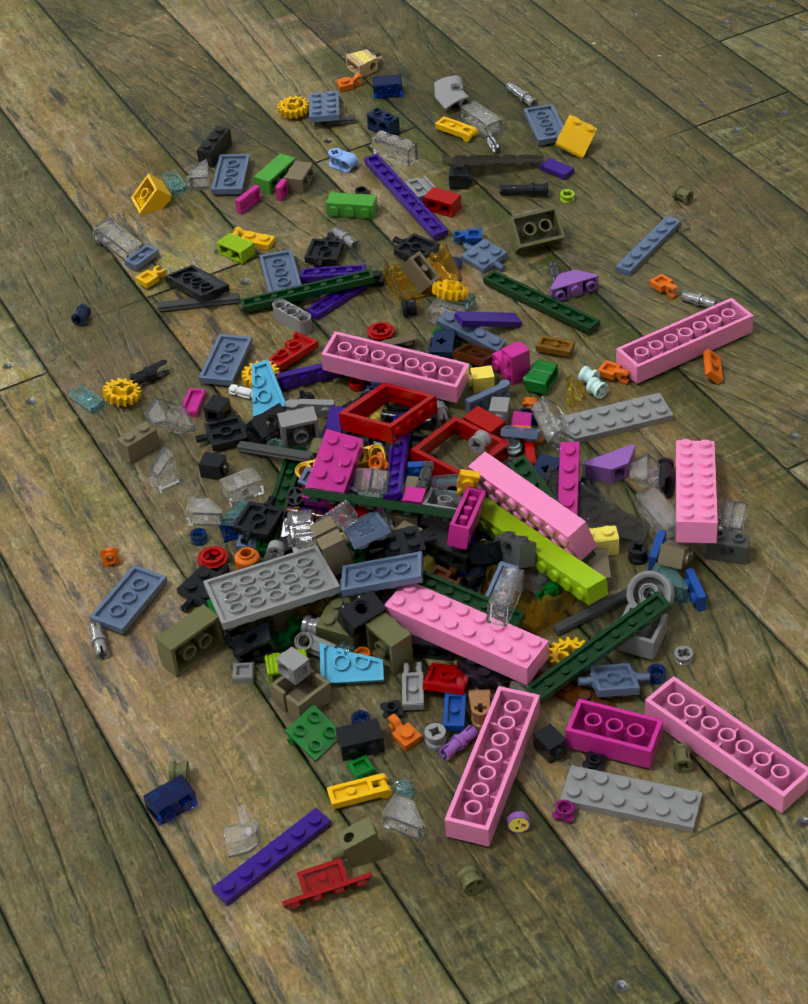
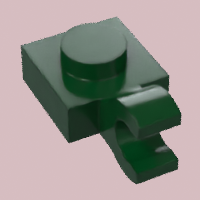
(286, 639)

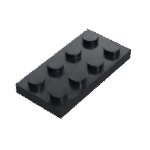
(197, 283)

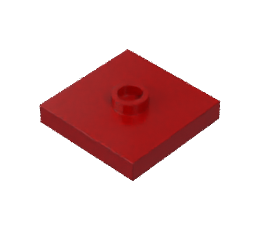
(445, 679)

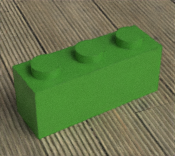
(273, 173)
(351, 205)

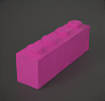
(466, 518)

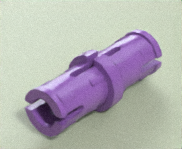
(458, 742)

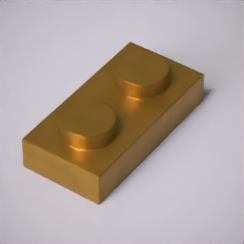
(555, 346)

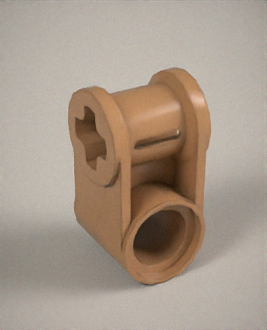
(479, 705)

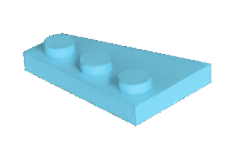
(265, 388)
(348, 667)

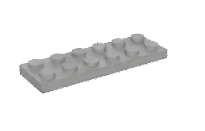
(619, 417)
(632, 798)

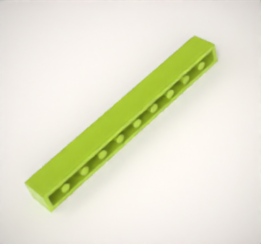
(549, 558)

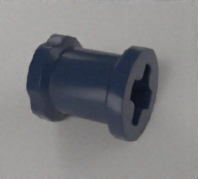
(81, 315)

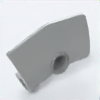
(450, 91)

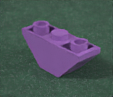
(573, 284)
(610, 466)

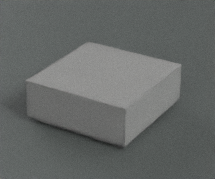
(243, 673)

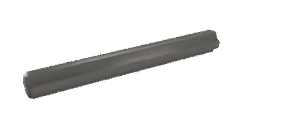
(195, 303)
(275, 451)
(590, 612)

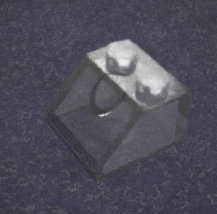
(169, 416)

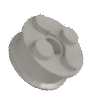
(646, 580)

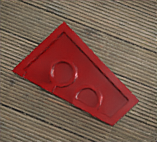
(294, 350)

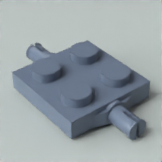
(484, 256)
(614, 680)

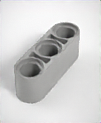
(292, 316)

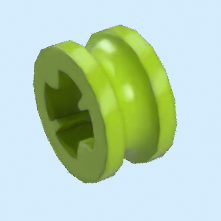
(567, 196)

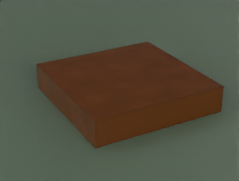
(474, 354)

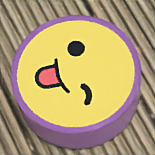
(518, 822)

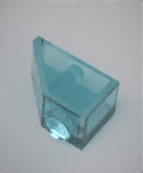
(677, 581)

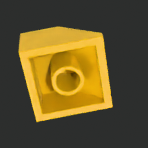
(575, 136)
(151, 195)

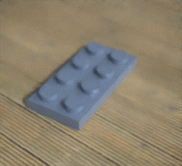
(324, 106)
(544, 123)
(230, 174)
(279, 270)
(225, 359)
(367, 529)
(382, 574)
(128, 599)

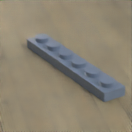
(647, 246)

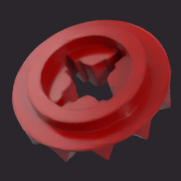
(376, 331)
(215, 552)

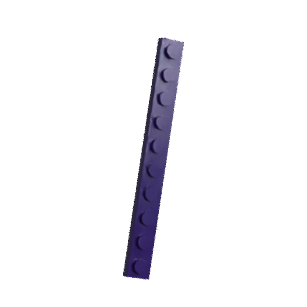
(406, 197)

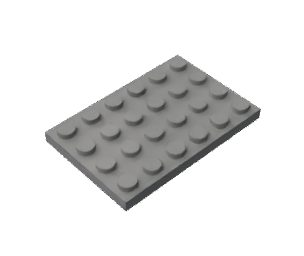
(271, 587)

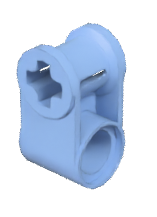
(342, 160)

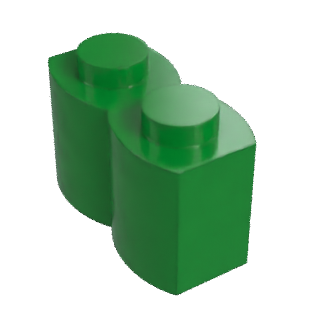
(541, 376)

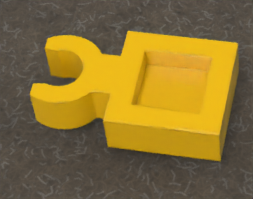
(149, 278)
(467, 479)

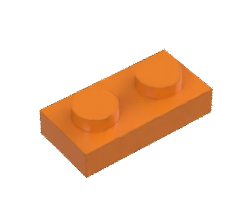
(713, 366)

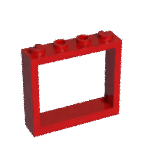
(355, 416)
(498, 448)

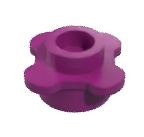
(564, 811)

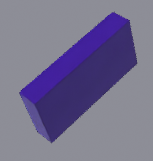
(556, 168)

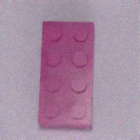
(334, 466)
(614, 733)

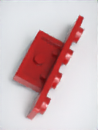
(323, 879)

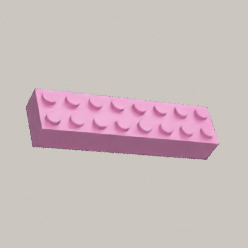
(684, 340)
(395, 365)
(695, 491)
(533, 506)
(466, 633)
(729, 744)
(492, 766)

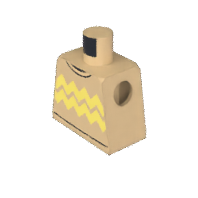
(363, 62)

